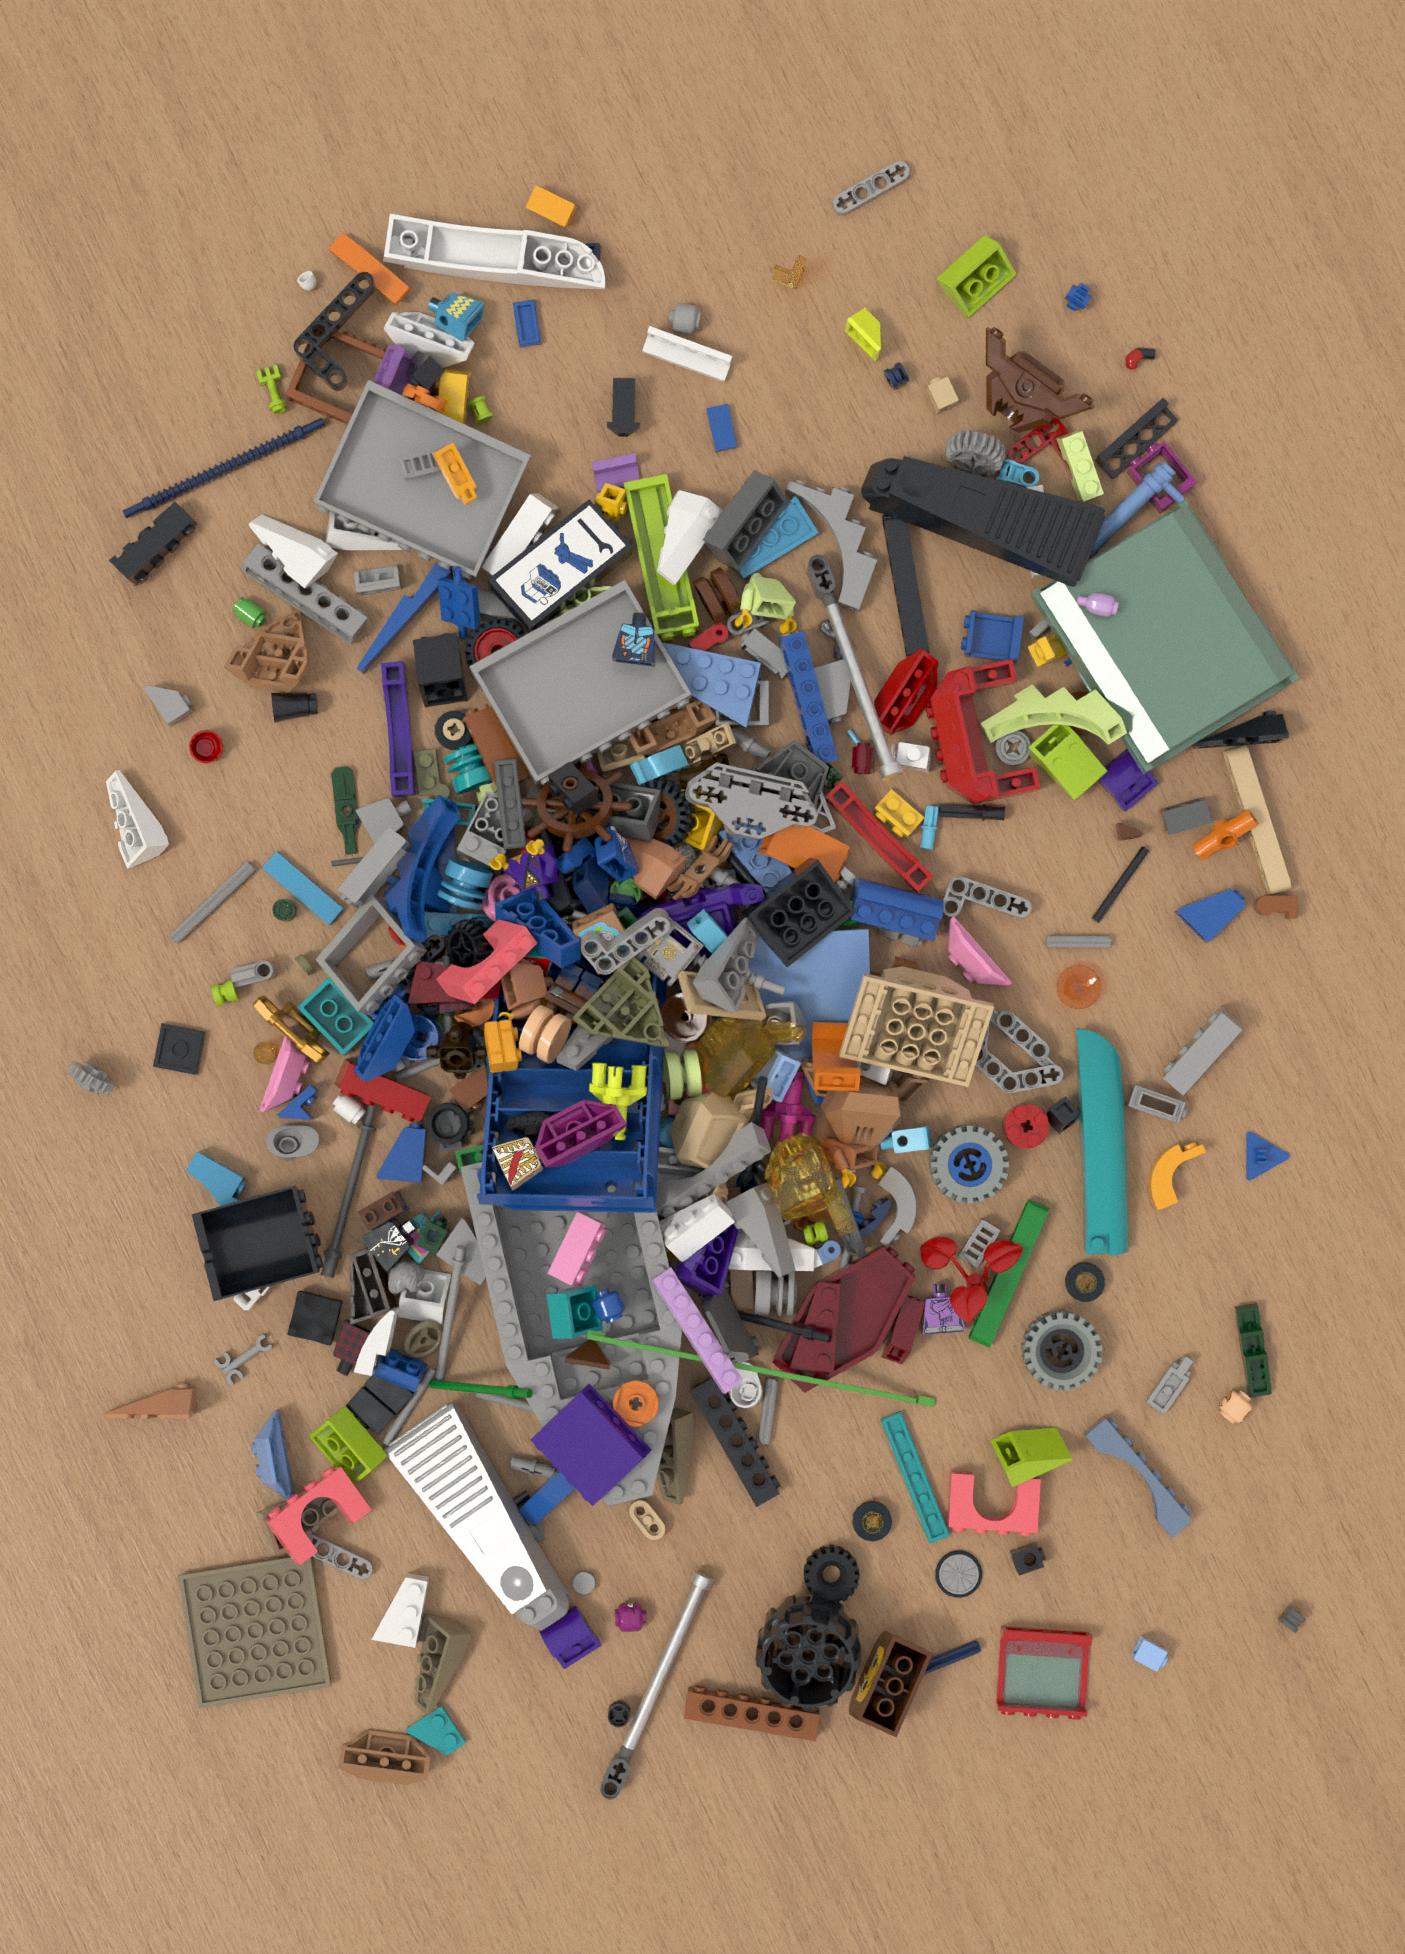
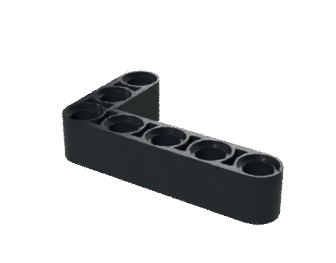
(331, 327)

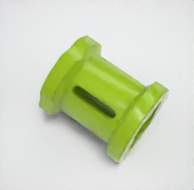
(480, 410)

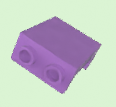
(393, 370)

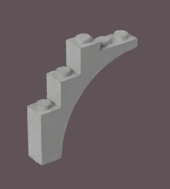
(848, 534)

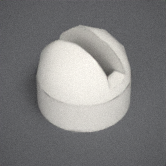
(307, 281)

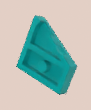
(438, 1731)

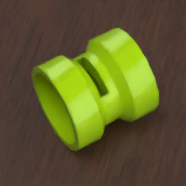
(224, 993)
(820, 1232)

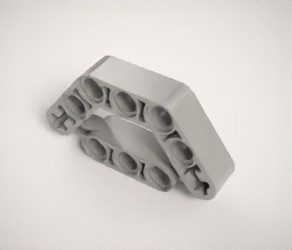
(1027, 1047)

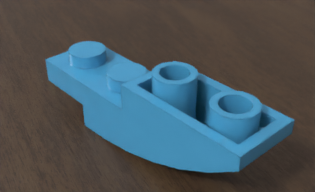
(441, 922)

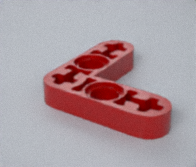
(1061, 430)

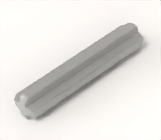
(1078, 941)
(768, 1411)

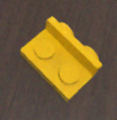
(898, 814)

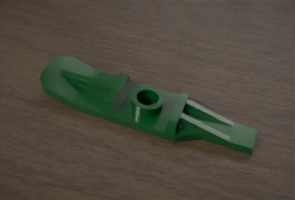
(345, 795)

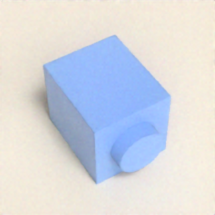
(1149, 1654)

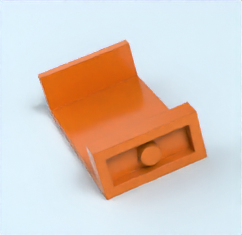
(797, 845)
(829, 1069)

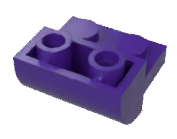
(1126, 781)
(570, 1638)

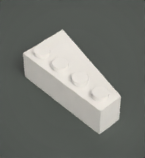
(522, 532)

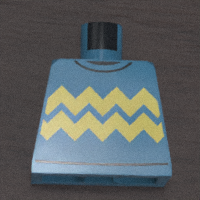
(457, 314)

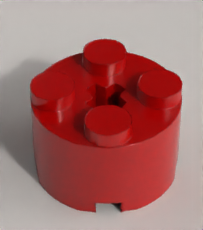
(1036, 1119)

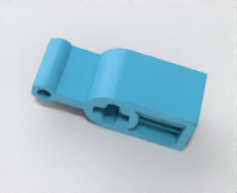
(659, 765)
(707, 931)

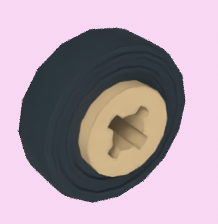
(450, 736)

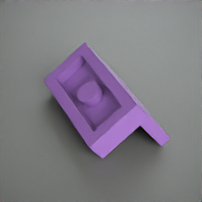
(615, 471)

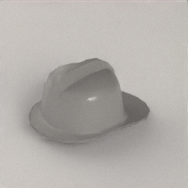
(292, 1141)

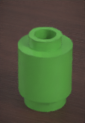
(249, 612)

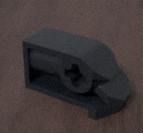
(623, 410)

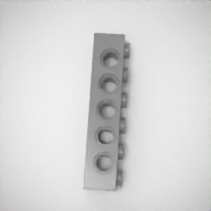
(327, 617)

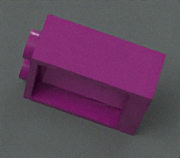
(1176, 465)

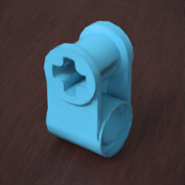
(1016, 473)

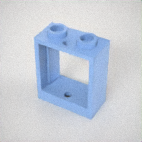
(784, 1067)

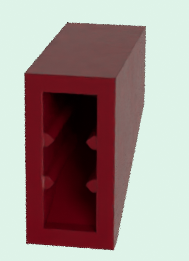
(903, 1330)

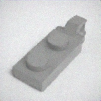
(1170, 1385)

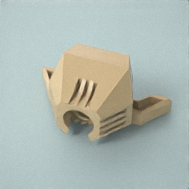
(707, 1125)

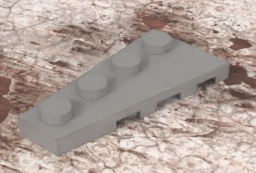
(580, 1048)

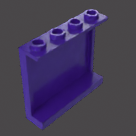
(591, 1445)

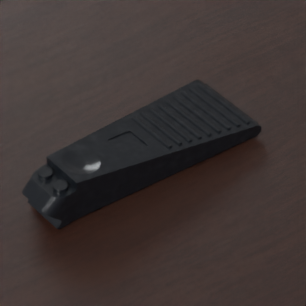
(989, 515)

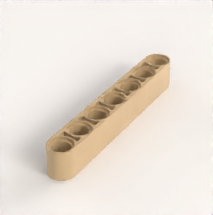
(1263, 835)

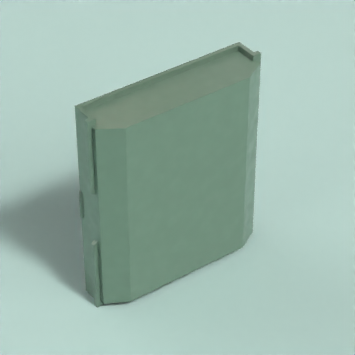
(1182, 641)

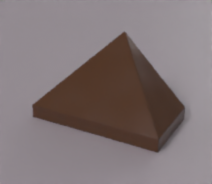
(589, 1355)

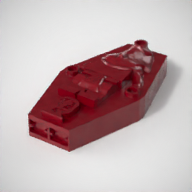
(868, 1304)

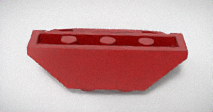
(907, 692)

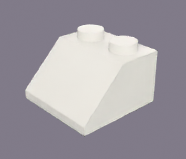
(429, 1301)

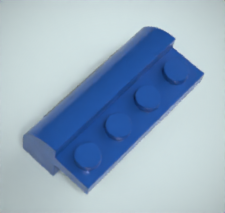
(896, 909)

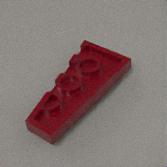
(822, 1315)

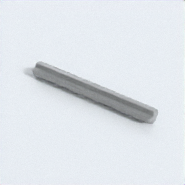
(212, 902)

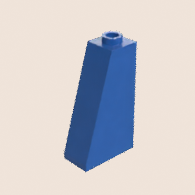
(546, 1497)

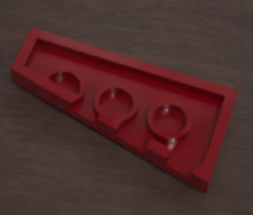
(427, 990)

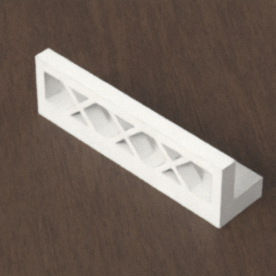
(687, 354)

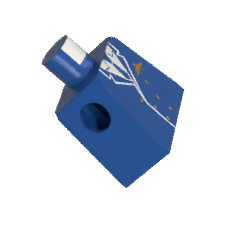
(616, 856)

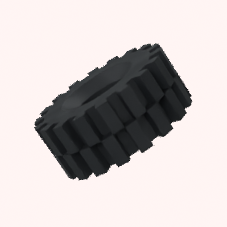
(831, 1557)

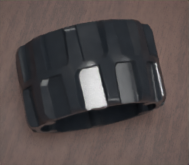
(799, 1687)

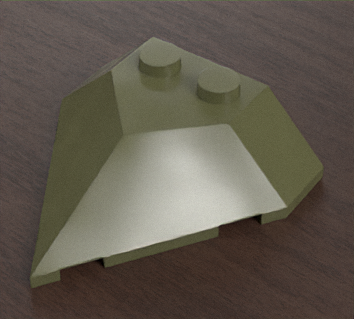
(625, 1008)

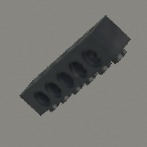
(758, 1492)

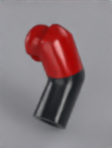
(1138, 354)

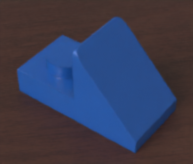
(295, 1109)

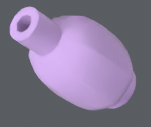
(1099, 604)

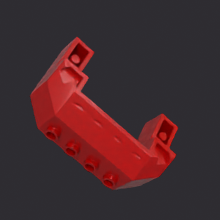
(960, 738)

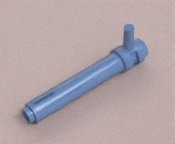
(1152, 484)

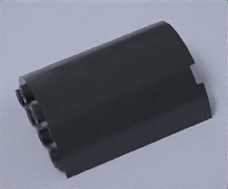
(258, 1242)

